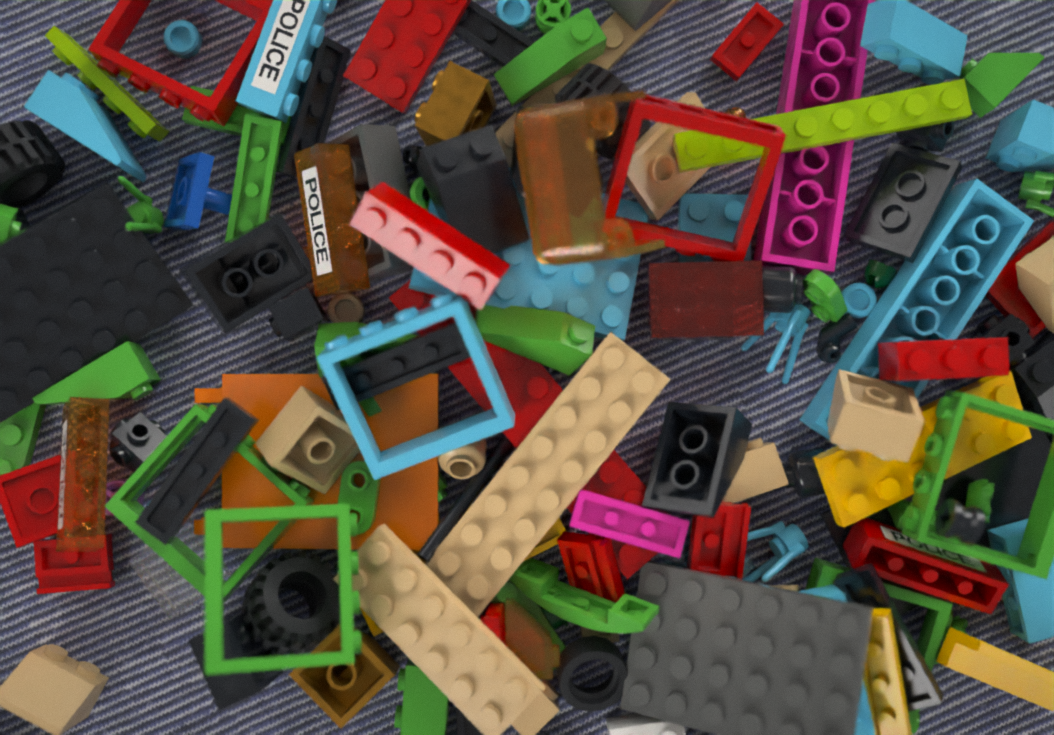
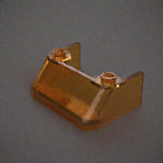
(564, 182)

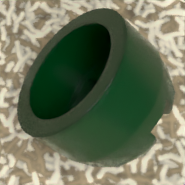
(878, 273)

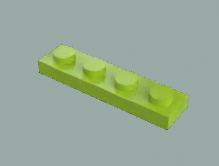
(116, 95)

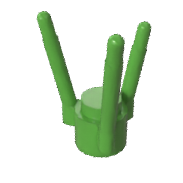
(1037, 187)
(147, 217)

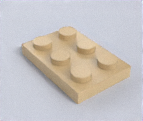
(655, 170)

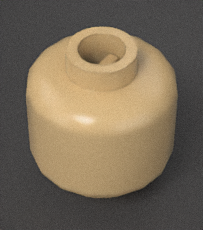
(464, 461)

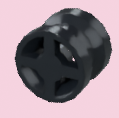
(960, 522)

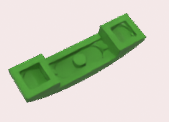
(580, 607)

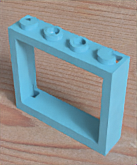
(439, 441)

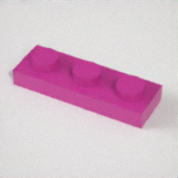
(629, 523)

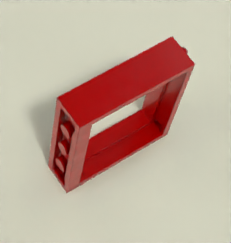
(223, 99)
(708, 122)

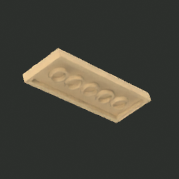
(441, 634)

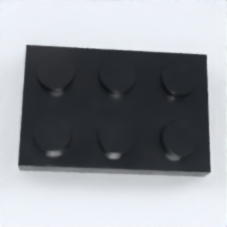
(903, 201)

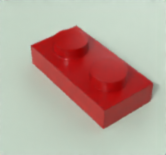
(746, 41)

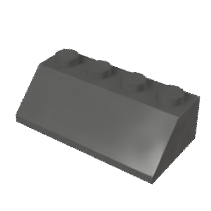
(376, 159)

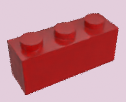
(943, 359)

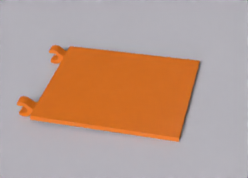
(405, 498)

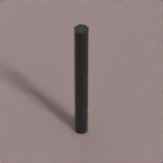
(465, 499)

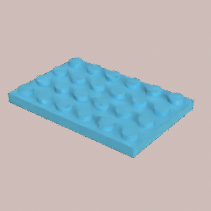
(589, 290)

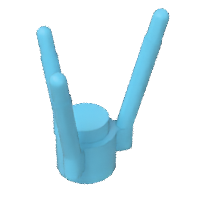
(789, 324)
(786, 545)

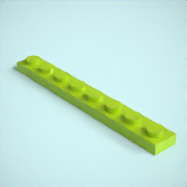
(833, 124)

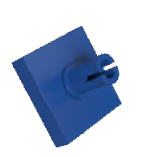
(192, 193)

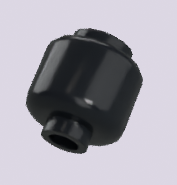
(781, 288)
(803, 473)

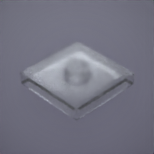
(165, 583)

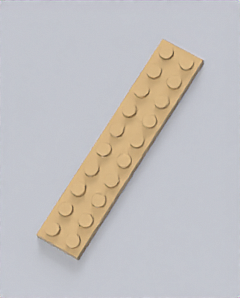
(546, 472)

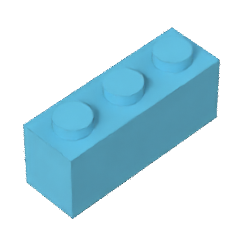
(913, 40)
(1027, 597)

